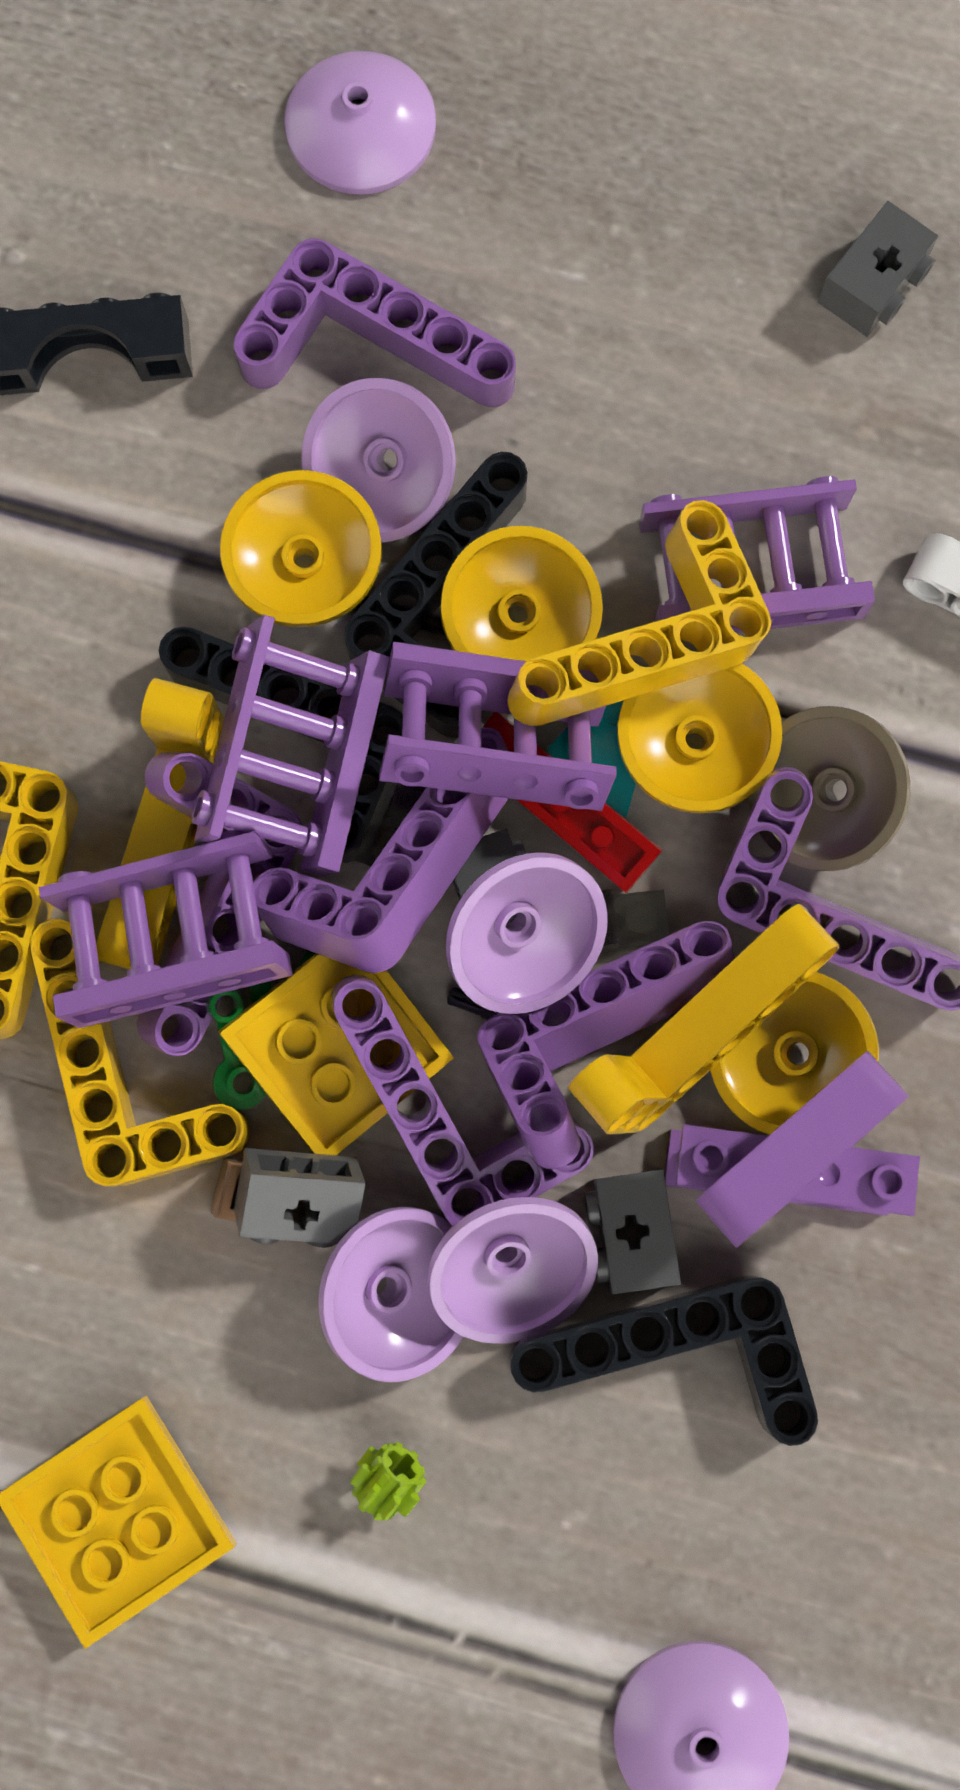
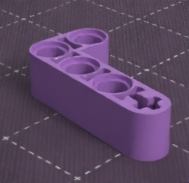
(801, 1149)

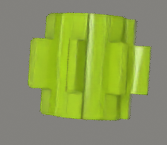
(388, 1481)

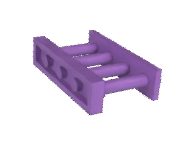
(787, 602)
(474, 685)
(344, 734)
(199, 970)
(855, 1182)

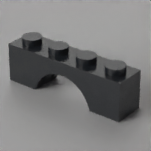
(144, 331)

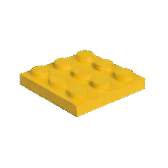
(306, 1061)
(116, 1521)

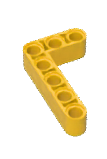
(659, 642)
(175, 721)
(26, 827)
(107, 1076)
(636, 1089)

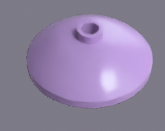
(364, 144)
(356, 430)
(539, 952)
(512, 1270)
(391, 1332)
(697, 1694)

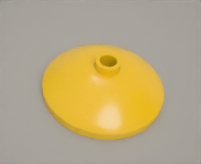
(296, 517)
(524, 570)
(739, 731)
(759, 1075)

